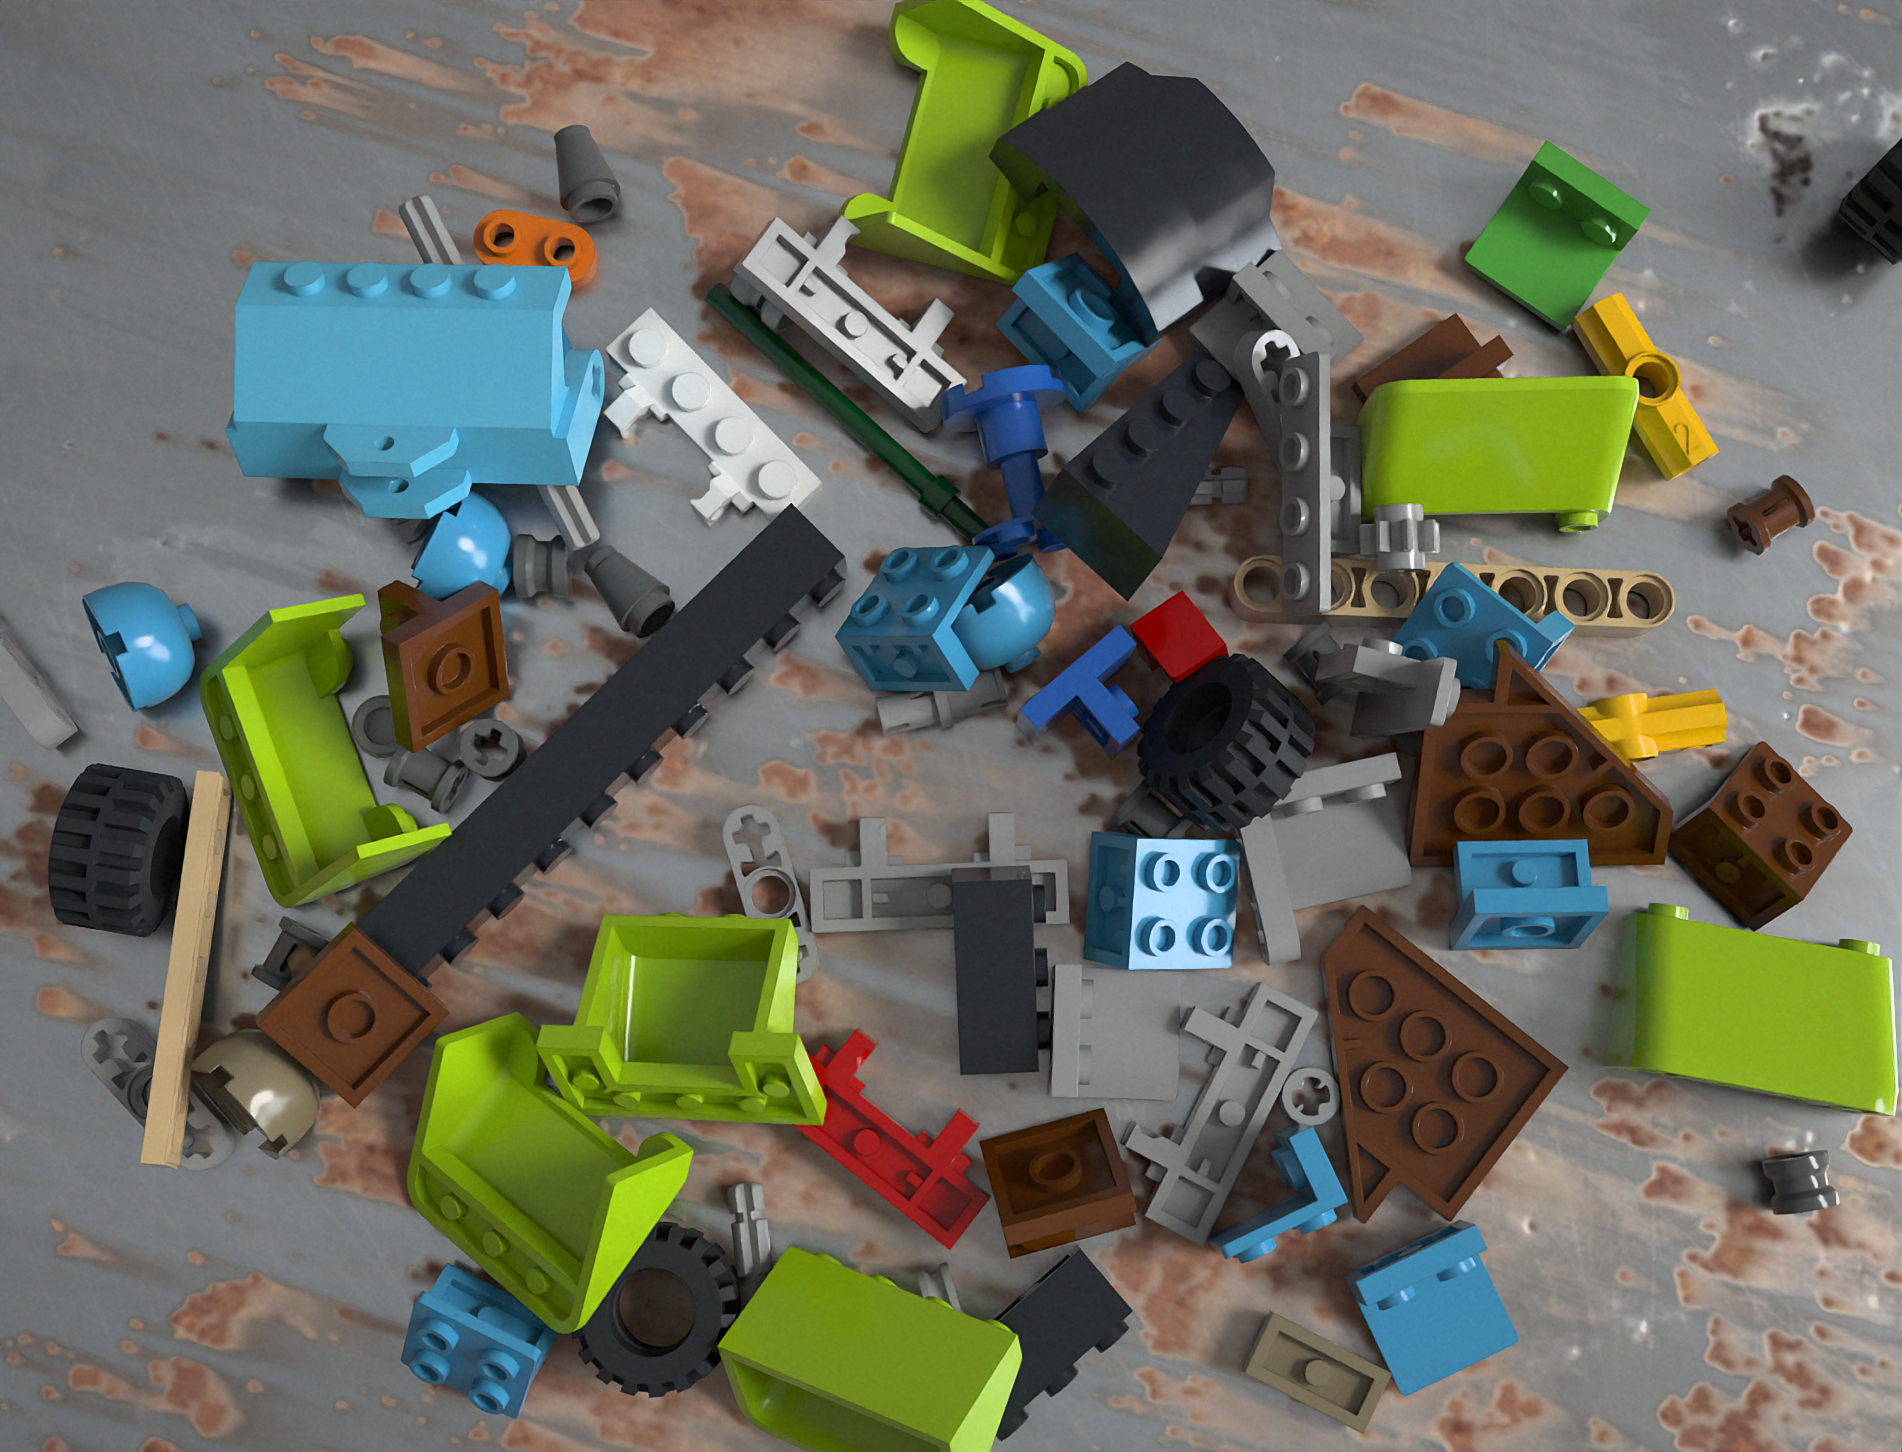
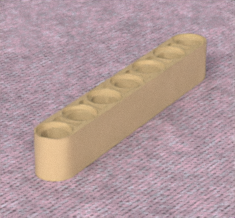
(1540, 587)

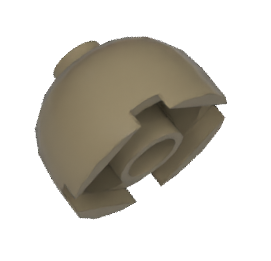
(260, 1088)

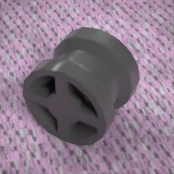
(542, 566)
(1800, 1182)

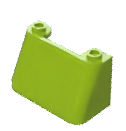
(1755, 1012)

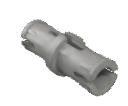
(926, 708)

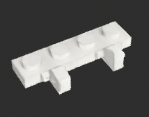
(676, 384)

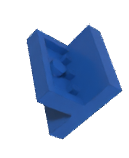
(1081, 691)

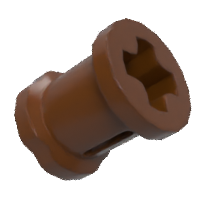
(1771, 514)

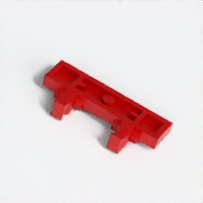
(910, 1172)

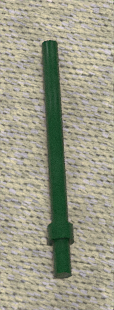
(936, 495)

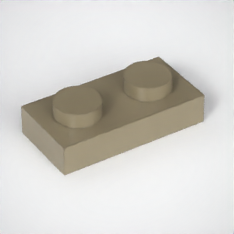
(1316, 1372)

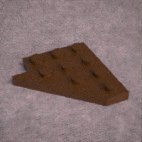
(1529, 768)
(1422, 1071)

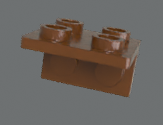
(1761, 838)

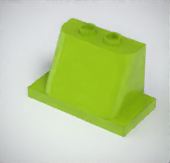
(687, 1024)

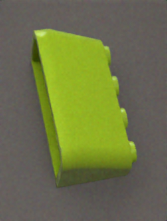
(864, 1364)

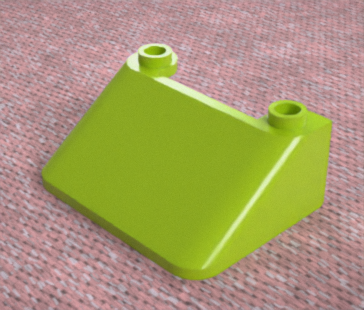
(974, 86)
(1497, 446)
(529, 1177)

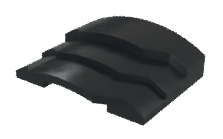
(1155, 184)

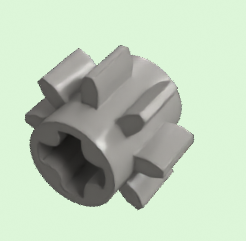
(1399, 539)

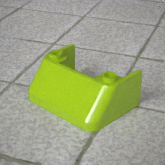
(295, 760)

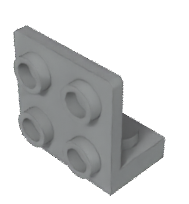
(1341, 833)
(1114, 1033)

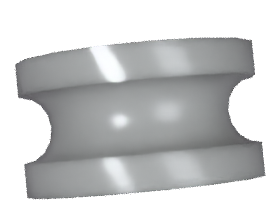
(1323, 1110)
(939, 1285)

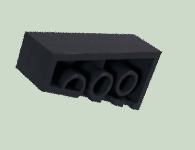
(1136, 479)

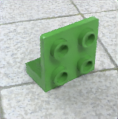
(1555, 236)

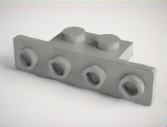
(1318, 486)
(1392, 689)

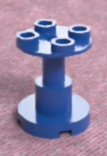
(1012, 440)

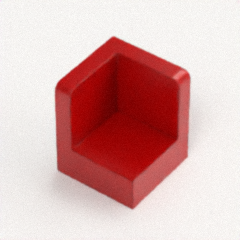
(1176, 638)

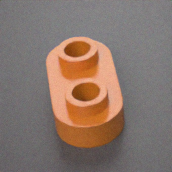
(536, 243)

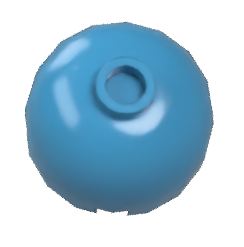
(464, 549)
(1007, 616)
(143, 640)

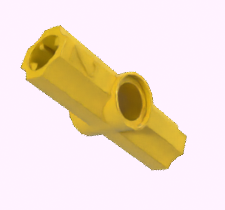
(1664, 422)
(1655, 725)

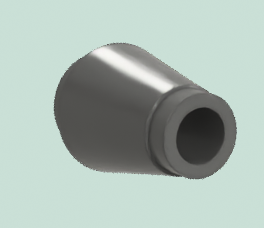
(584, 176)
(632, 594)

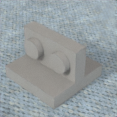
(1274, 299)

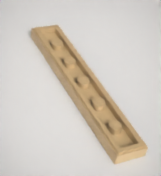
(187, 971)

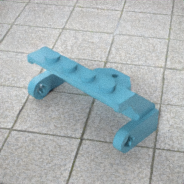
(410, 380)

